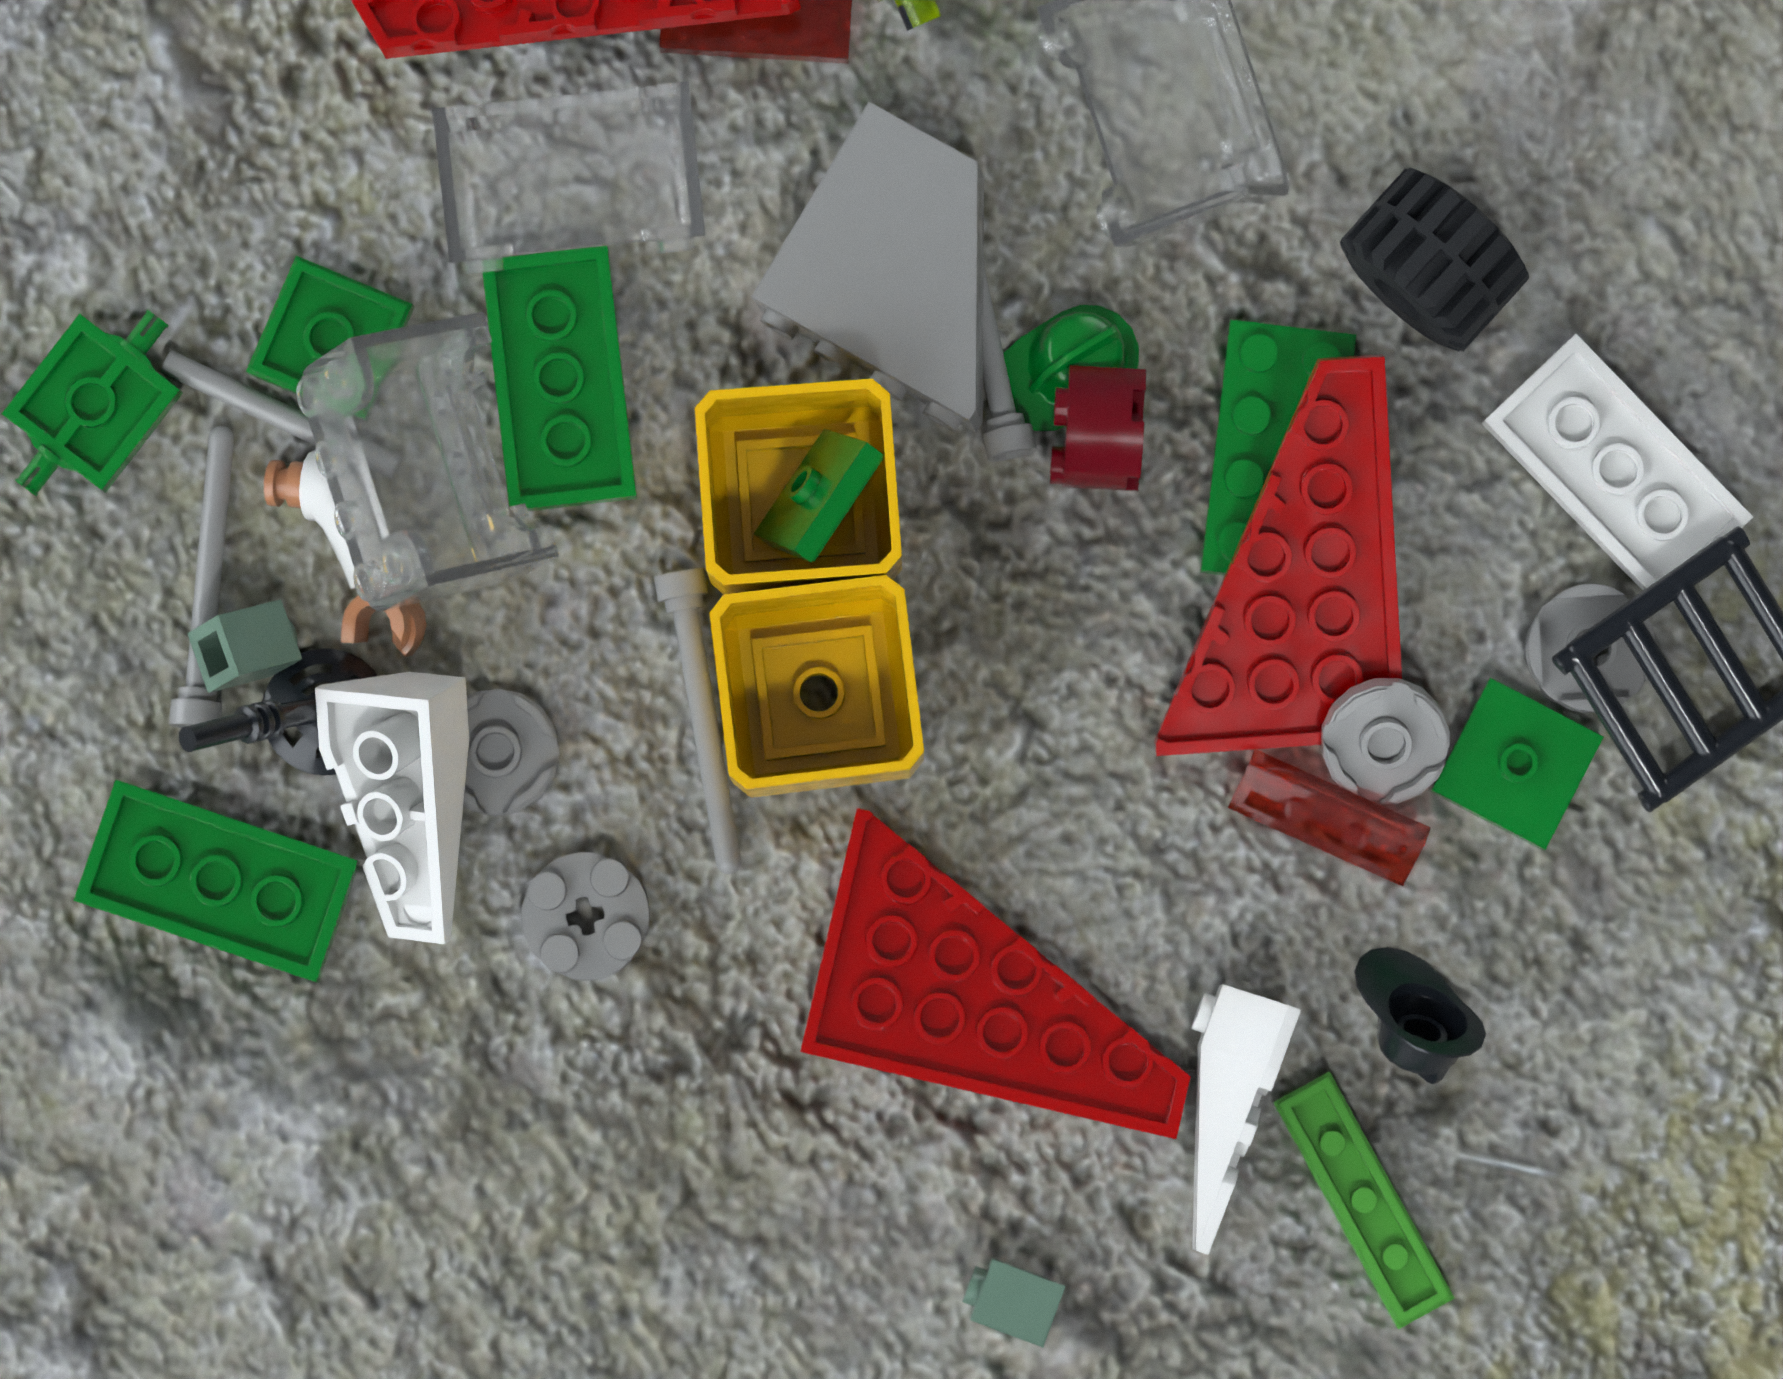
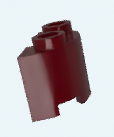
(1102, 429)

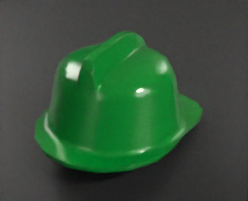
(1073, 337)

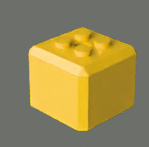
(748, 453)
(834, 629)

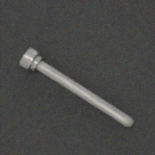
(1007, 432)
(683, 597)
(193, 700)

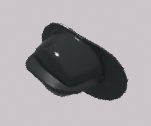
(1418, 1013)

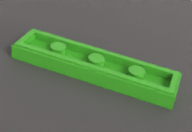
(1363, 1200)

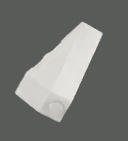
(403, 775)
(1236, 1065)

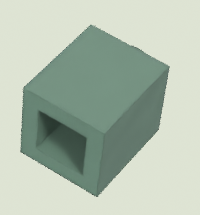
(245, 645)
(1013, 1301)

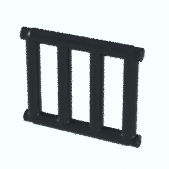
(1627, 622)

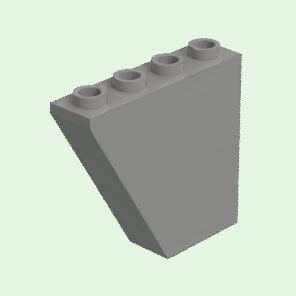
(891, 268)

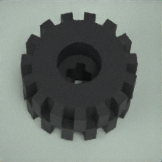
(1434, 259)

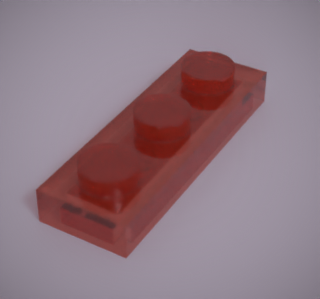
(811, 34)
(1329, 817)

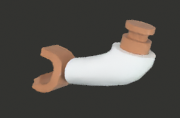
(308, 489)

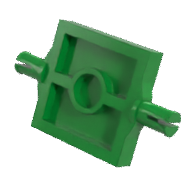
(92, 403)

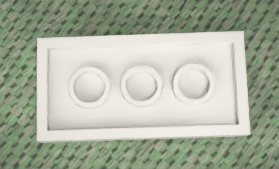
(1613, 465)

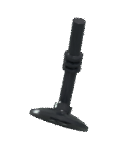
(270, 719)

